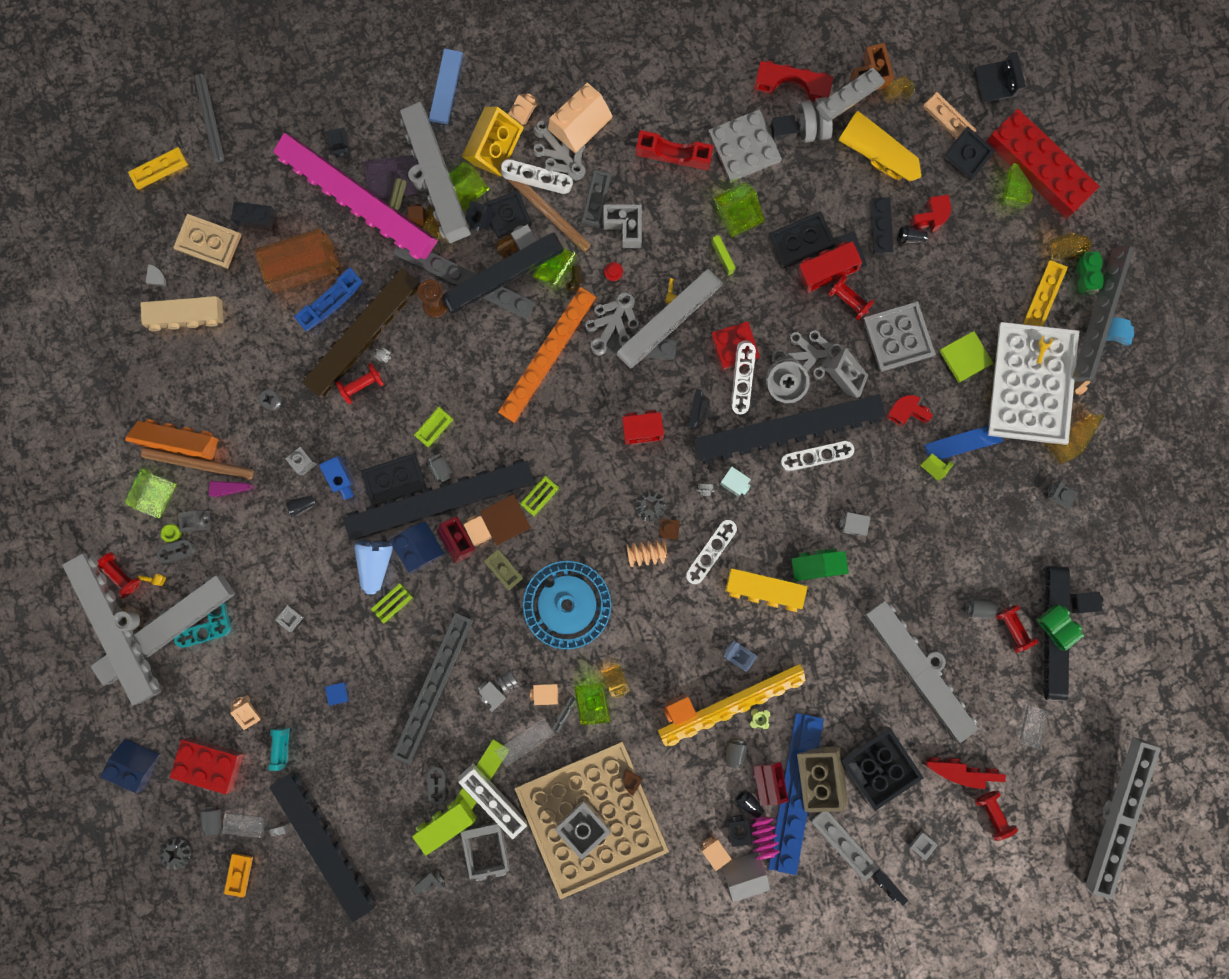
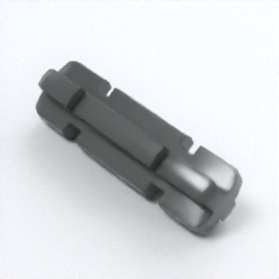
(563, 714)

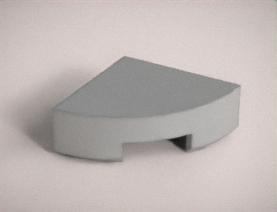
(155, 276)
(279, 830)

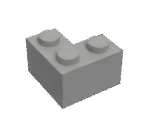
(627, 219)

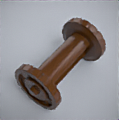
(430, 294)

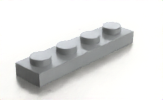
(850, 94)
(844, 845)

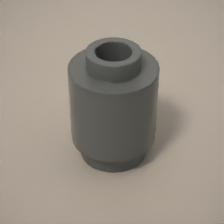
(440, 468)
(981, 608)
(735, 753)
(210, 820)

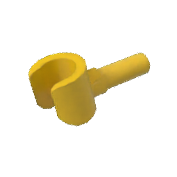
(670, 297)
(1043, 346)
(156, 580)

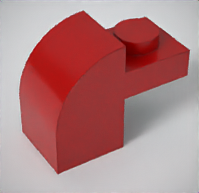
(937, 213)
(907, 406)

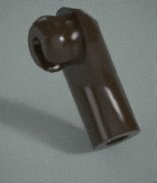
(577, 281)

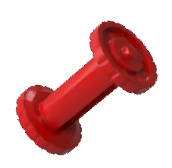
(851, 298)
(359, 383)
(117, 575)
(1016, 629)
(997, 818)

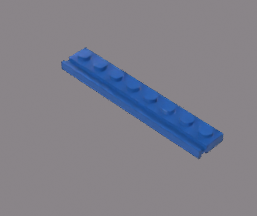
(791, 814)

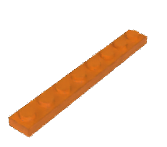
(547, 355)

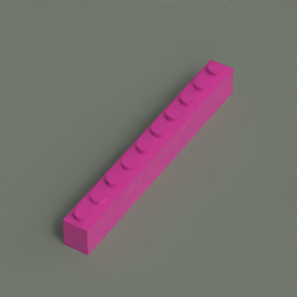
(355, 196)

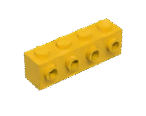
(767, 589)

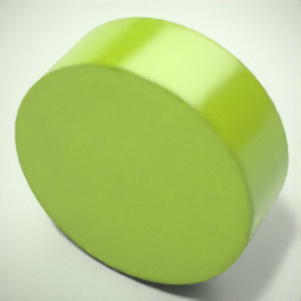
(171, 533)

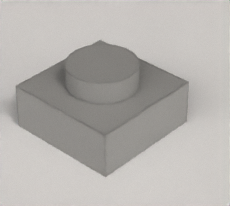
(289, 618)
(923, 845)

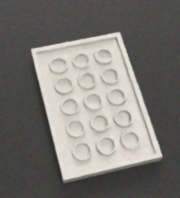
(1030, 397)

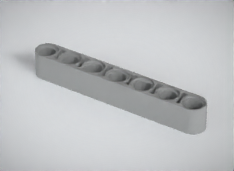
(669, 318)

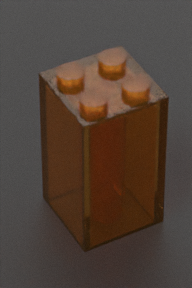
(297, 261)

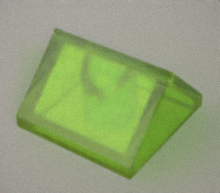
(467, 184)
(556, 269)
(150, 493)
(592, 703)

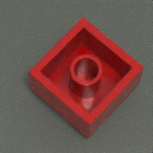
(726, 342)
(642, 427)

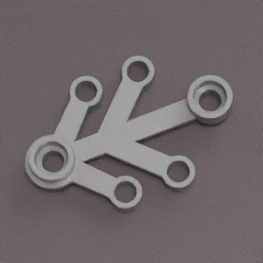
(559, 152)
(613, 321)
(811, 353)

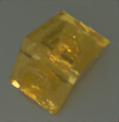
(899, 86)
(616, 681)

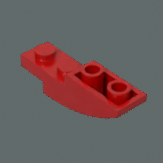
(957, 773)

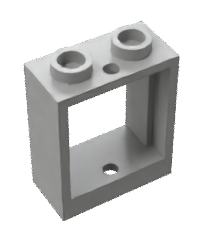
(475, 831)

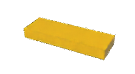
(158, 168)

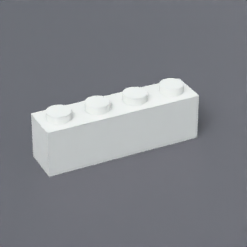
(492, 801)

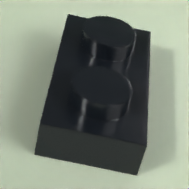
(894, 893)

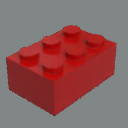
(829, 266)
(206, 765)

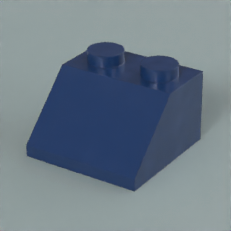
(417, 547)
(130, 766)

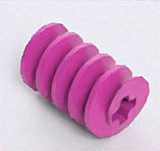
(765, 837)

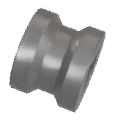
(273, 402)
(508, 681)

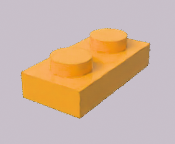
(238, 875)

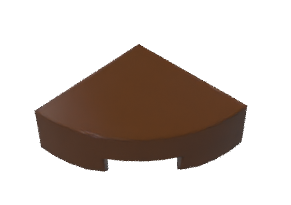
(631, 781)

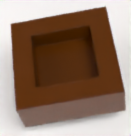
(669, 529)

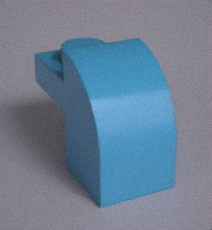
(1121, 331)

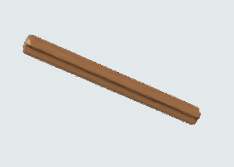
(552, 215)
(197, 463)

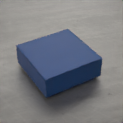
(336, 693)

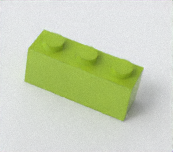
(444, 826)

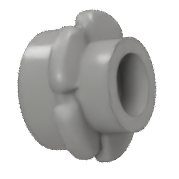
(382, 355)
(705, 489)

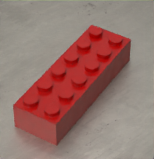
(1043, 163)

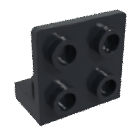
(1001, 79)

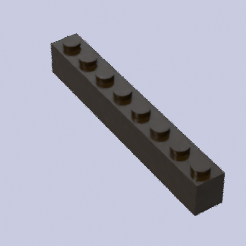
(361, 333)

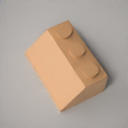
(580, 118)

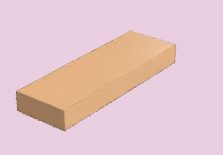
(946, 115)

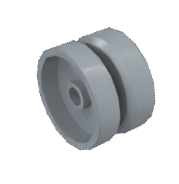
(812, 122)
(787, 391)

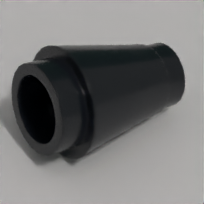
(909, 234)
(300, 505)
(747, 802)

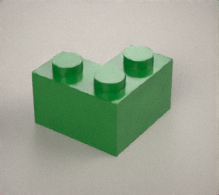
(822, 564)

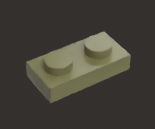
(503, 569)

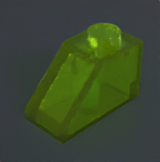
(1017, 189)

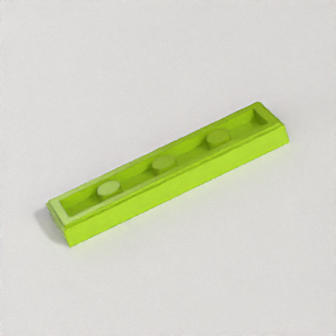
(488, 766)

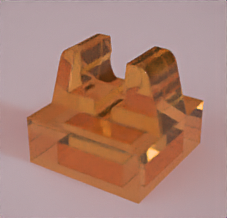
(505, 244)

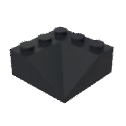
(881, 768)

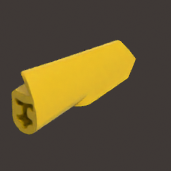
(880, 148)

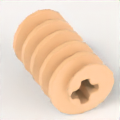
(646, 553)

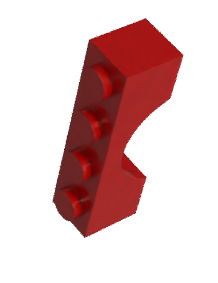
(773, 75)
(692, 155)

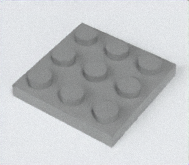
(744, 145)
(899, 337)

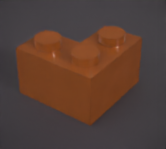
(876, 57)

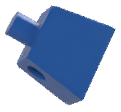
(332, 470)

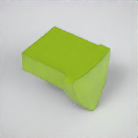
(936, 467)

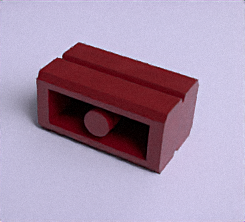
(455, 539)
(770, 783)

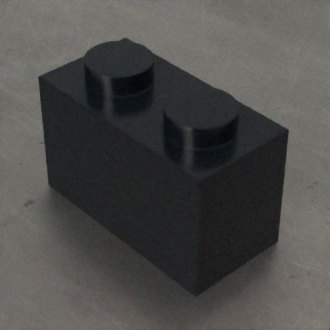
(254, 216)

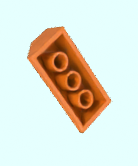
(173, 440)

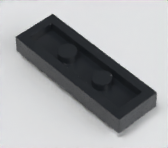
(881, 226)

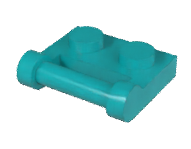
(279, 748)

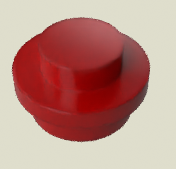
(613, 271)

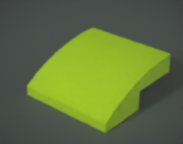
(966, 356)

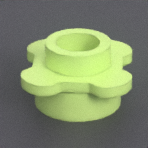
(764, 722)

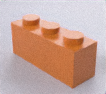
(679, 709)

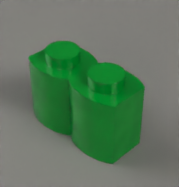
(1089, 273)
(1060, 627)

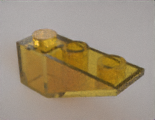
(1078, 439)

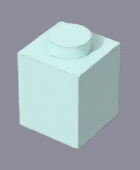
(736, 482)

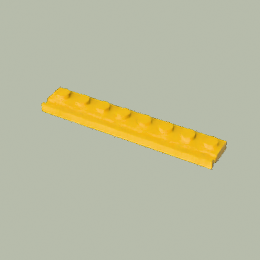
(736, 703)

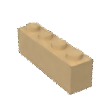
(182, 312)

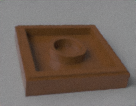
(505, 519)

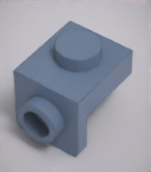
(740, 656)

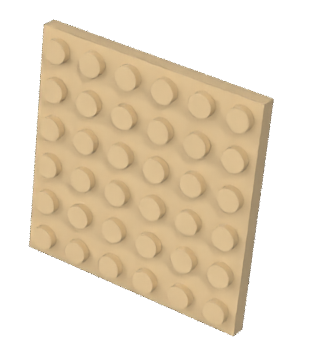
(599, 781)

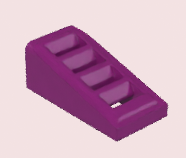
(222, 488)

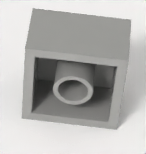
(583, 829)

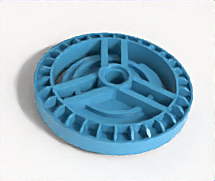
(551, 605)

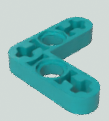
(211, 627)

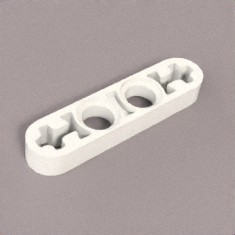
(537, 173)
(743, 377)
(817, 457)
(708, 550)

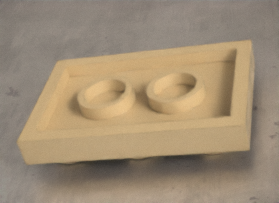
(207, 241)

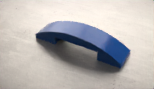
(330, 301)
(961, 443)

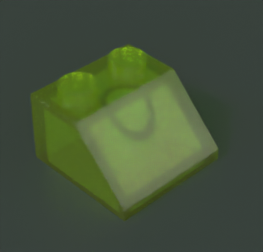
(739, 209)

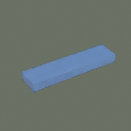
(446, 86)

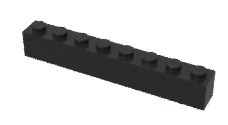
(323, 847)

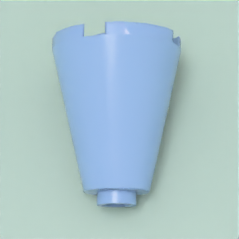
(372, 563)

